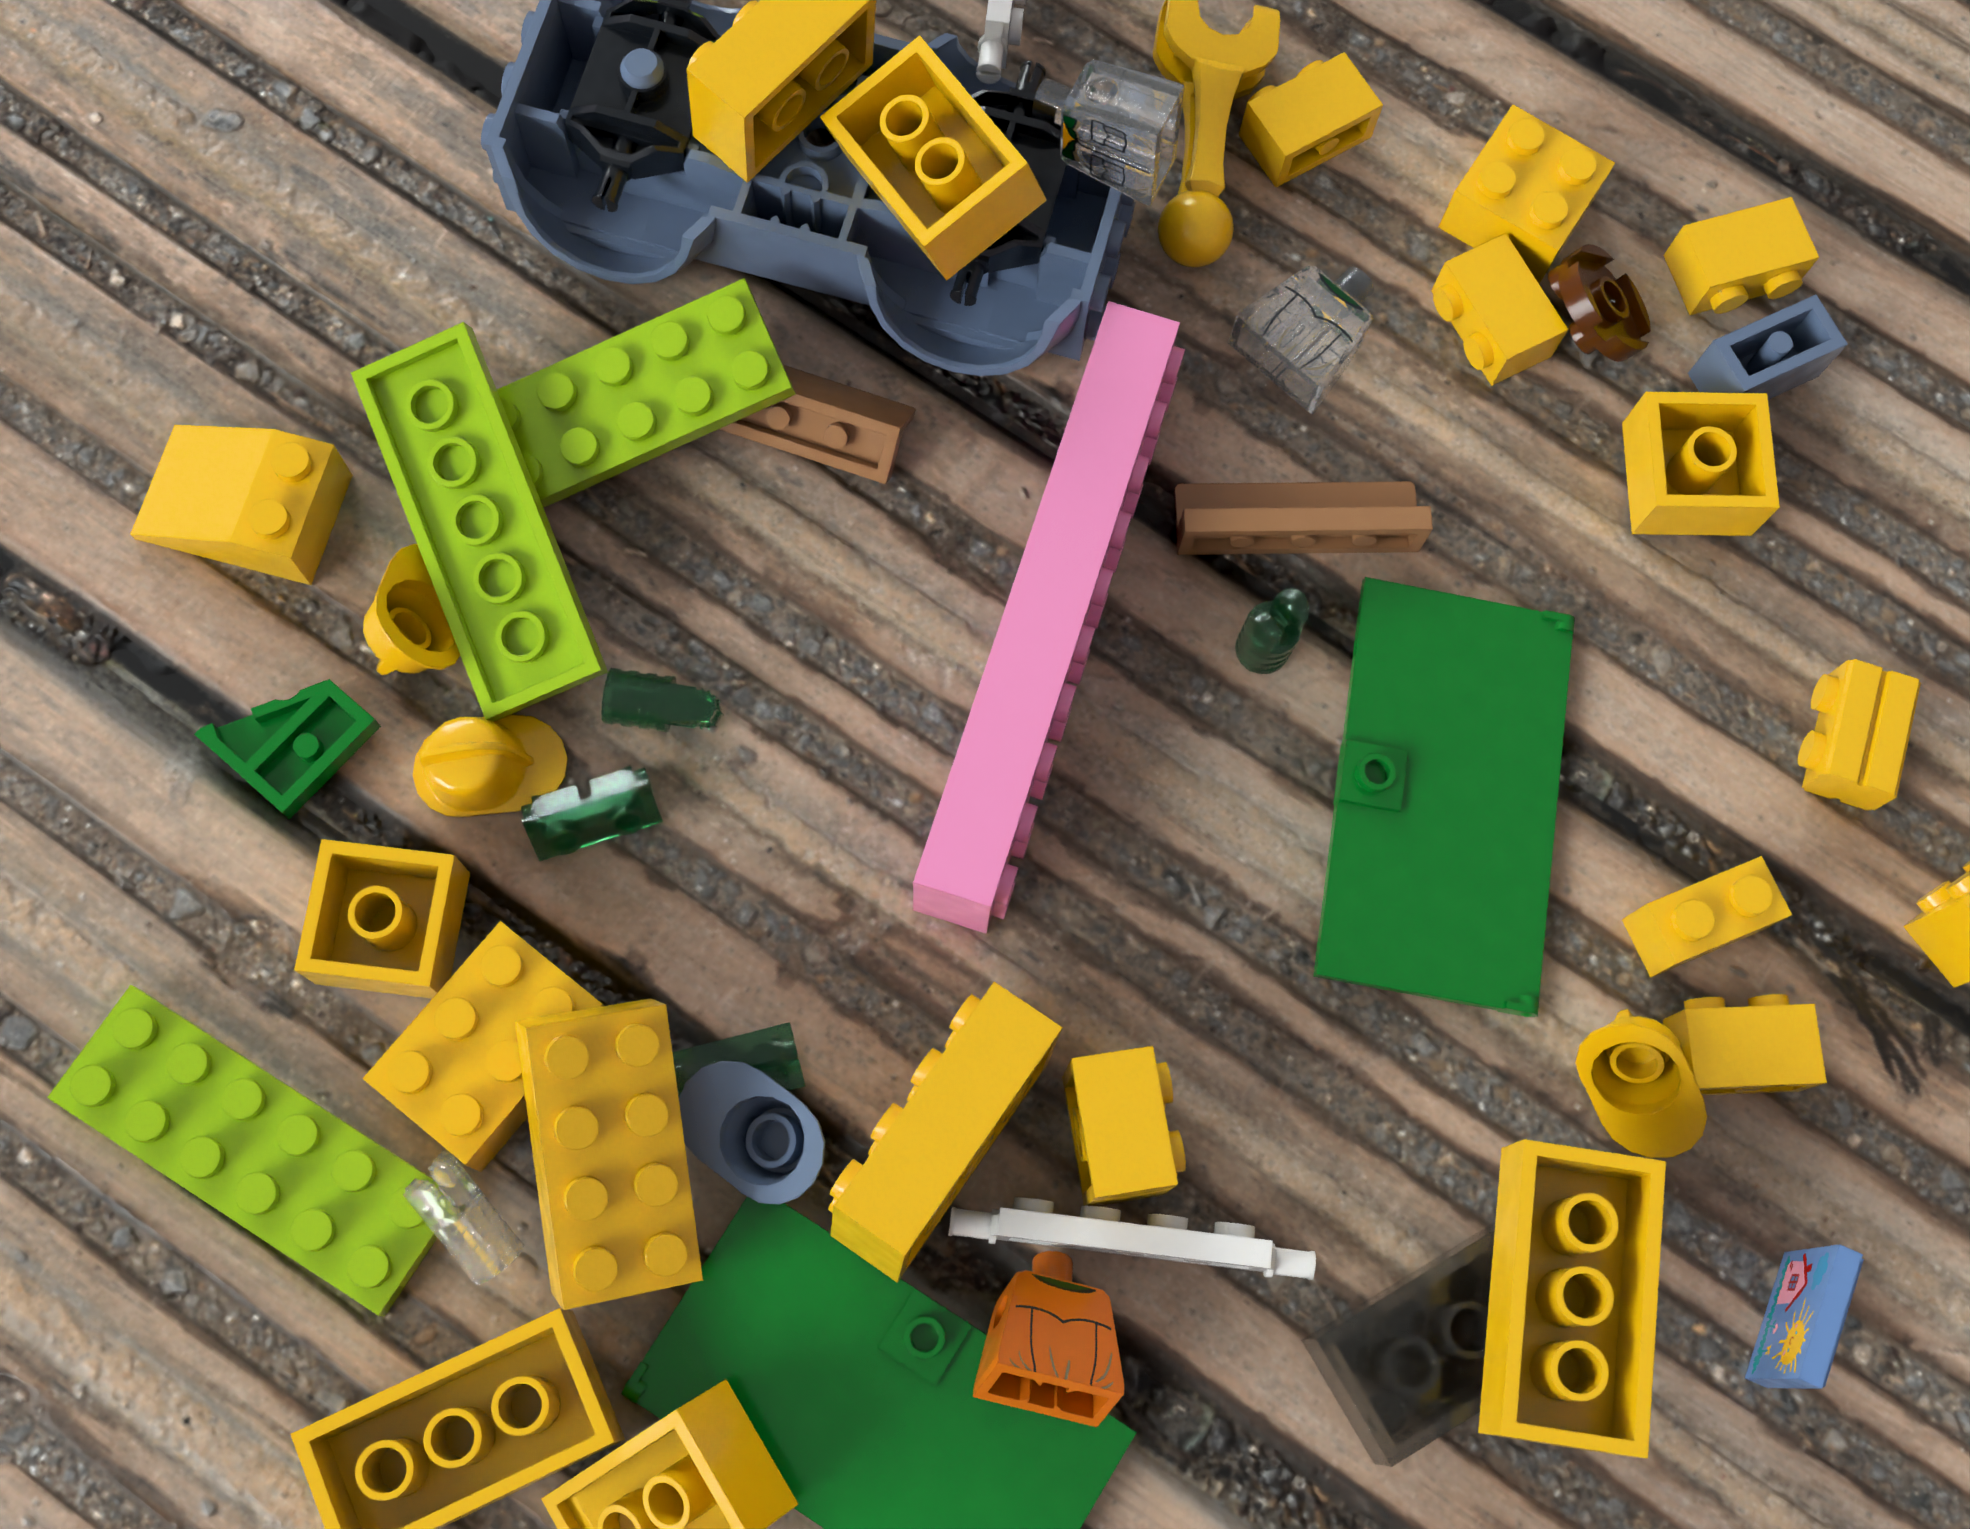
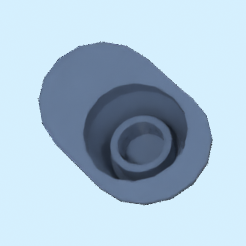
(751, 1132)

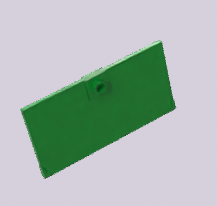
(1446, 798)
(866, 1390)

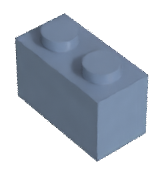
(1771, 352)

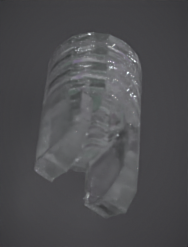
(464, 1220)

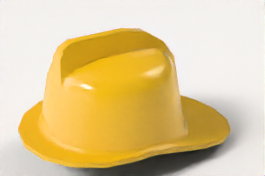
(407, 621)
(488, 765)
(1642, 1086)

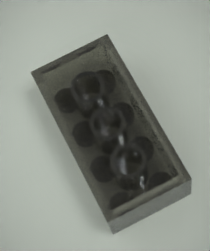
(1413, 1353)

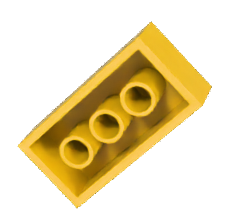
(943, 1131)
(608, 1152)
(1573, 1298)
(461, 1432)

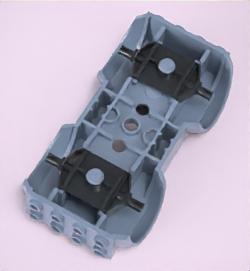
(612, 181)

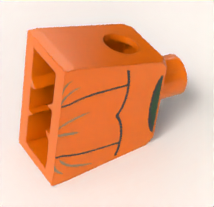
(1052, 1346)

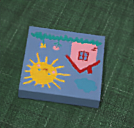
(1805, 1318)

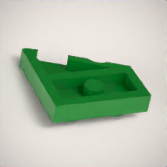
(293, 743)

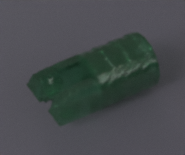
(1272, 632)
(656, 702)

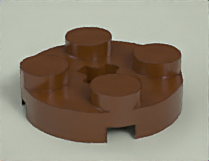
(1604, 309)

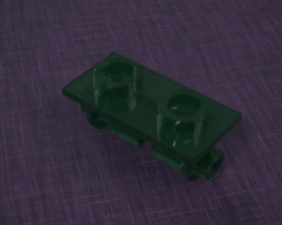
(564, 822)
(766, 1049)

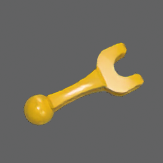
(1214, 72)

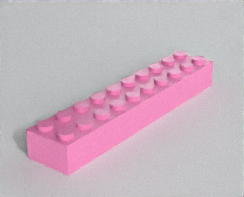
(1049, 621)

